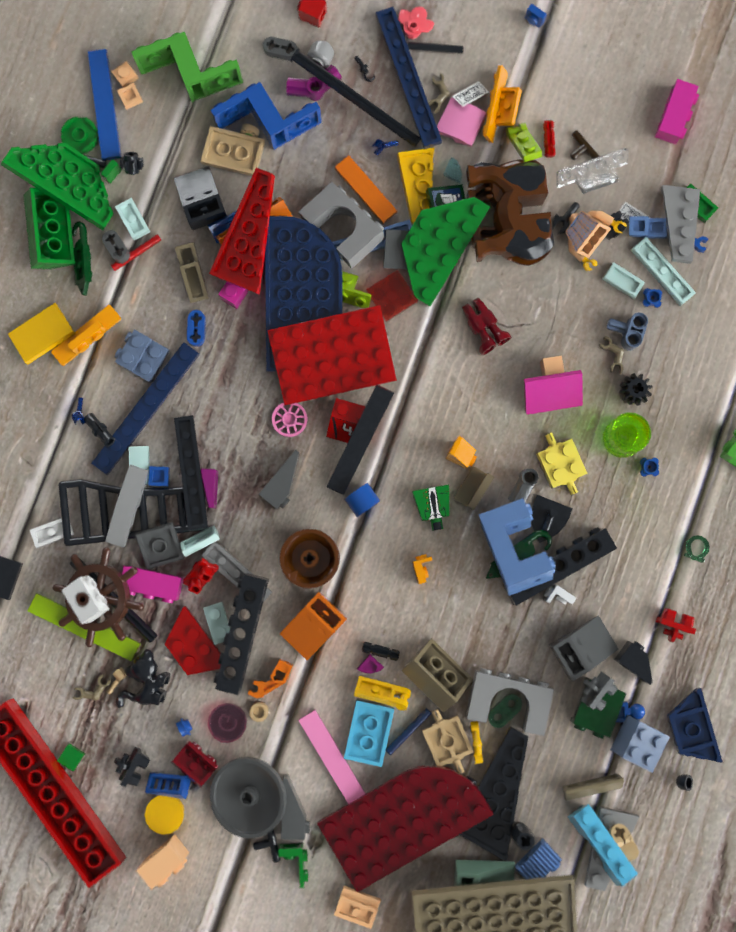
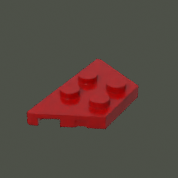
(192, 645)

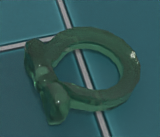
(699, 558)

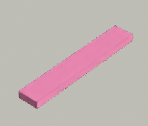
(331, 756)

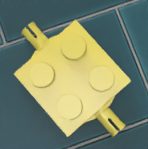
(561, 463)

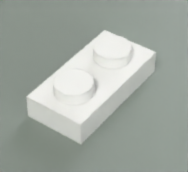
(48, 533)

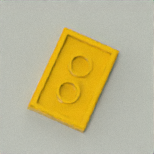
(41, 333)

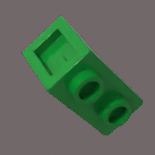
(289, 852)

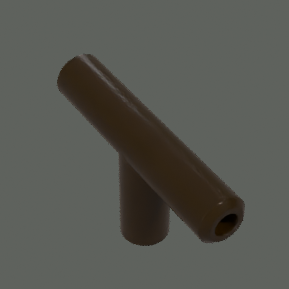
(584, 147)

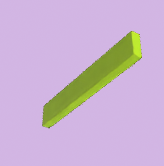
(54, 612)

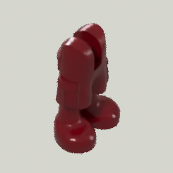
(483, 321)

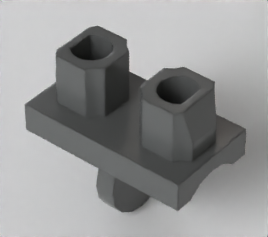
(597, 689)

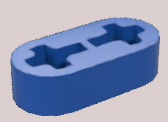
(200, 329)

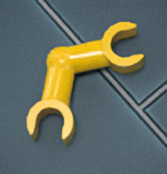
(476, 742)

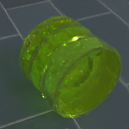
(629, 425)

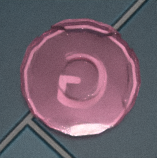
(227, 722)

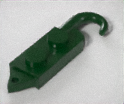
(82, 256)
(524, 549)

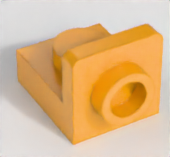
(421, 572)

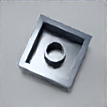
(640, 743)

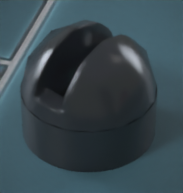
(684, 782)

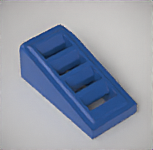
(177, 792)

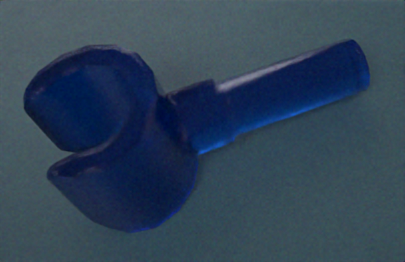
(381, 145)
(78, 413)

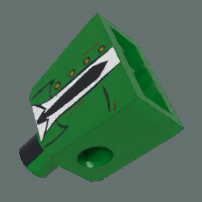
(433, 504)

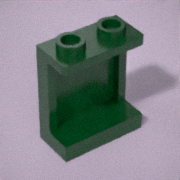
(598, 721)

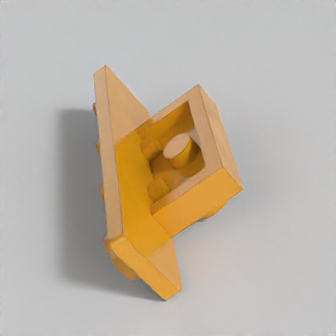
(502, 105)
(86, 335)

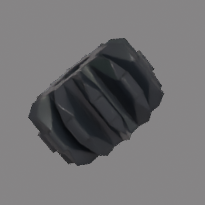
(629, 393)

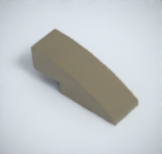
(192, 272)

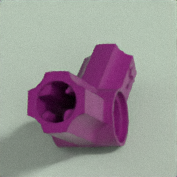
(303, 87)

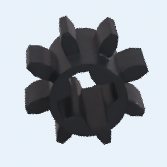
(131, 163)

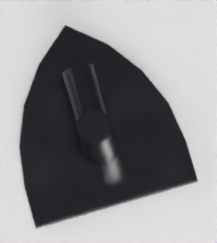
(549, 516)

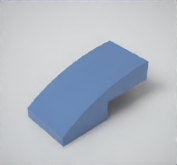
(647, 227)

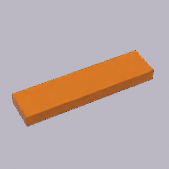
(365, 189)

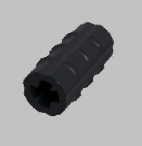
(525, 842)

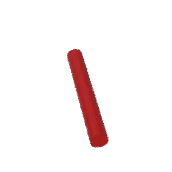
(137, 251)

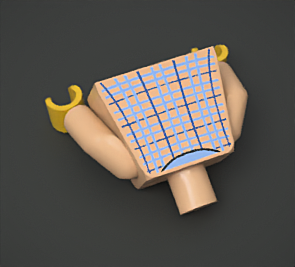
(587, 233)

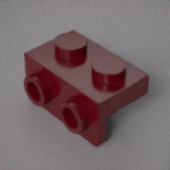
(195, 763)

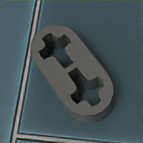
(279, 49)
(119, 244)

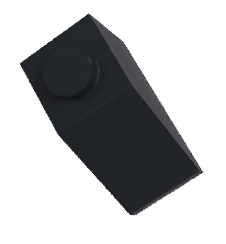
(635, 660)

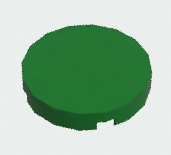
(80, 134)

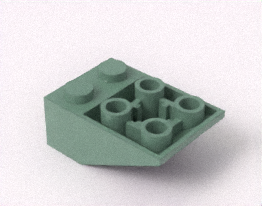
(480, 871)

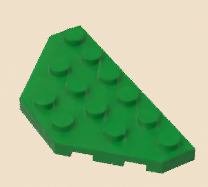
(64, 177)
(438, 242)

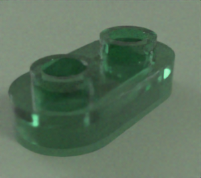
(504, 710)

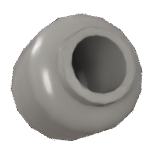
(321, 53)

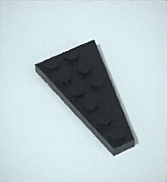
(501, 792)

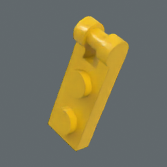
(382, 692)

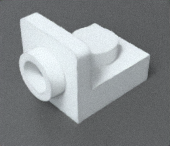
(562, 595)

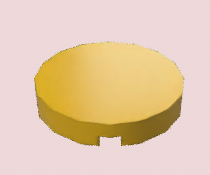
(164, 814)

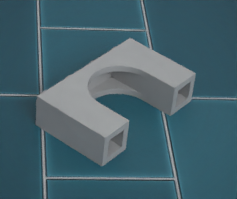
(334, 202)
(537, 698)

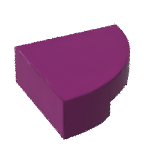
(370, 665)

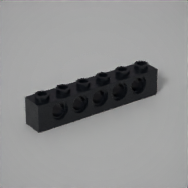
(604, 546)
(223, 680)

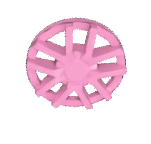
(289, 419)

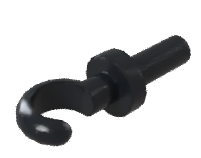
(363, 68)

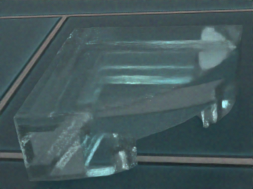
(453, 171)

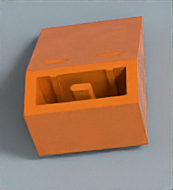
(313, 625)

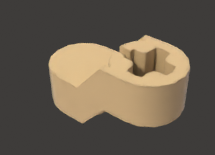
(624, 840)

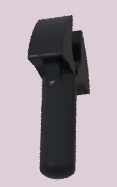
(565, 218)

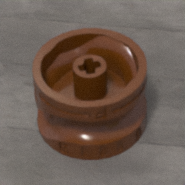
(295, 558)

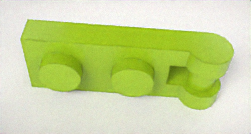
(524, 142)

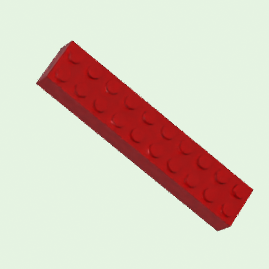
(55, 797)

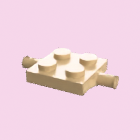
(447, 741)

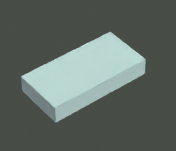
(623, 280)
(140, 458)
(199, 541)

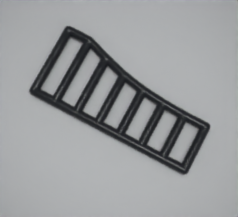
(102, 489)

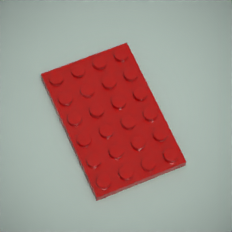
(332, 355)

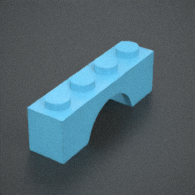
(612, 857)

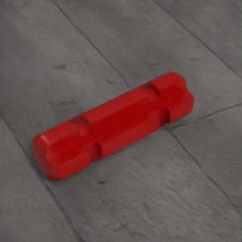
(549, 138)

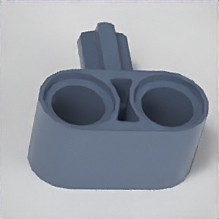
(630, 330)

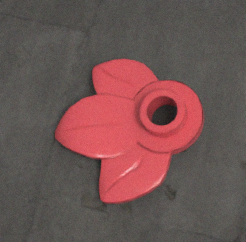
(415, 22)

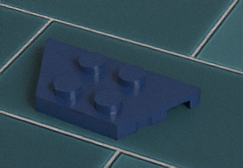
(693, 728)

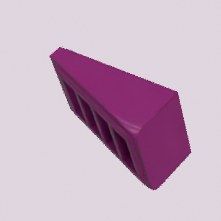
(210, 483)

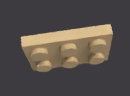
(232, 151)

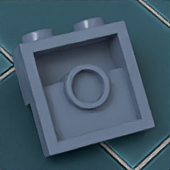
(141, 355)

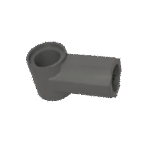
(522, 488)

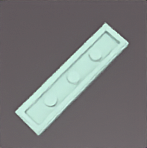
(663, 271)

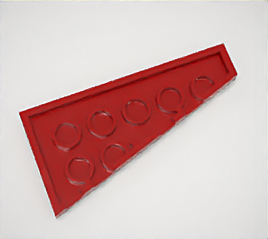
(244, 246)

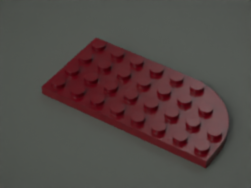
(402, 821)

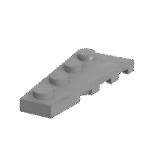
(596, 875)

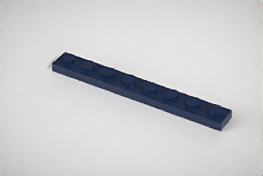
(408, 78)
(146, 408)

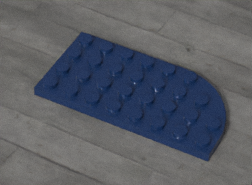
(300, 276)

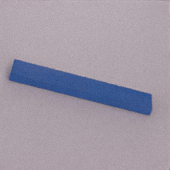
(104, 104)

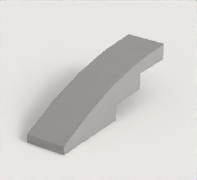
(127, 505)

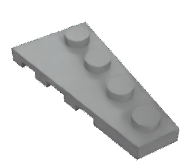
(681, 220)

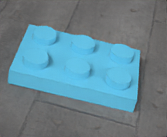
(369, 733)

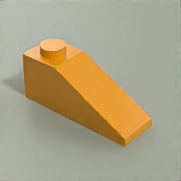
(462, 453)

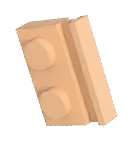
(357, 907)

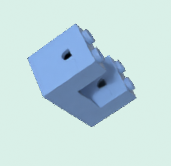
(497, 527)

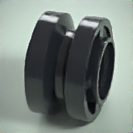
(617, 217)

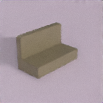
(473, 488)

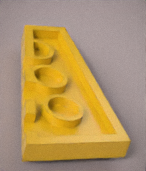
(416, 176)

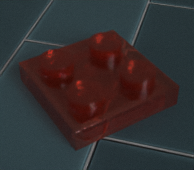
(392, 295)

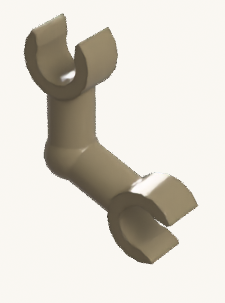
(443, 90)
(618, 354)
(97, 692)

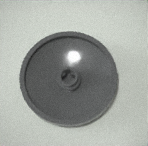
(248, 797)

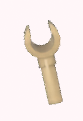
(119, 674)

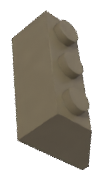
(437, 675)

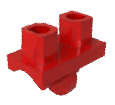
(200, 575)
(685, 625)

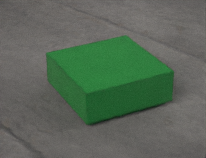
(111, 171)
(71, 757)

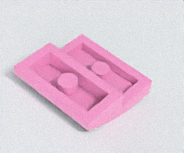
(461, 122)

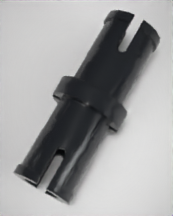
(99, 429)

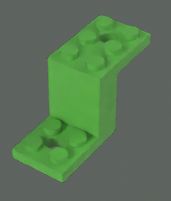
(178, 50)

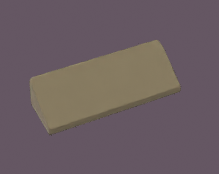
(593, 786)

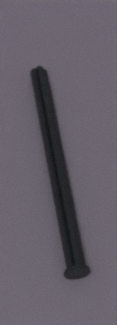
(355, 98)

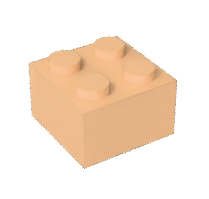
(162, 862)

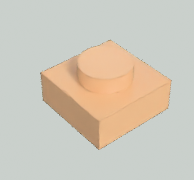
(125, 74)
(130, 96)

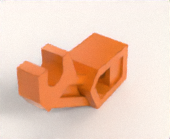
(265, 687)

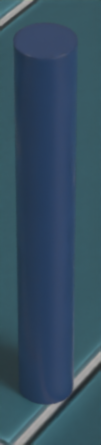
(408, 731)

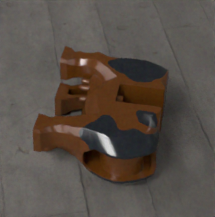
(509, 188)

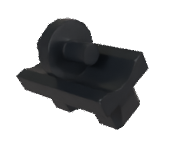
(128, 775)

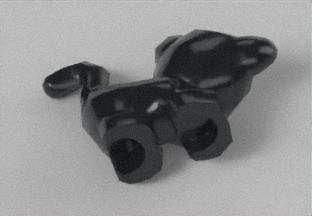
(145, 671)

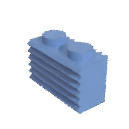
(538, 861)

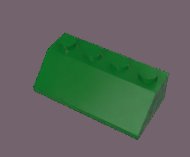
(48, 231)

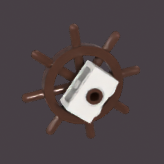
(89, 599)

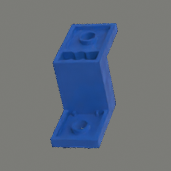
(256, 101)

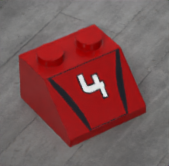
(343, 420)

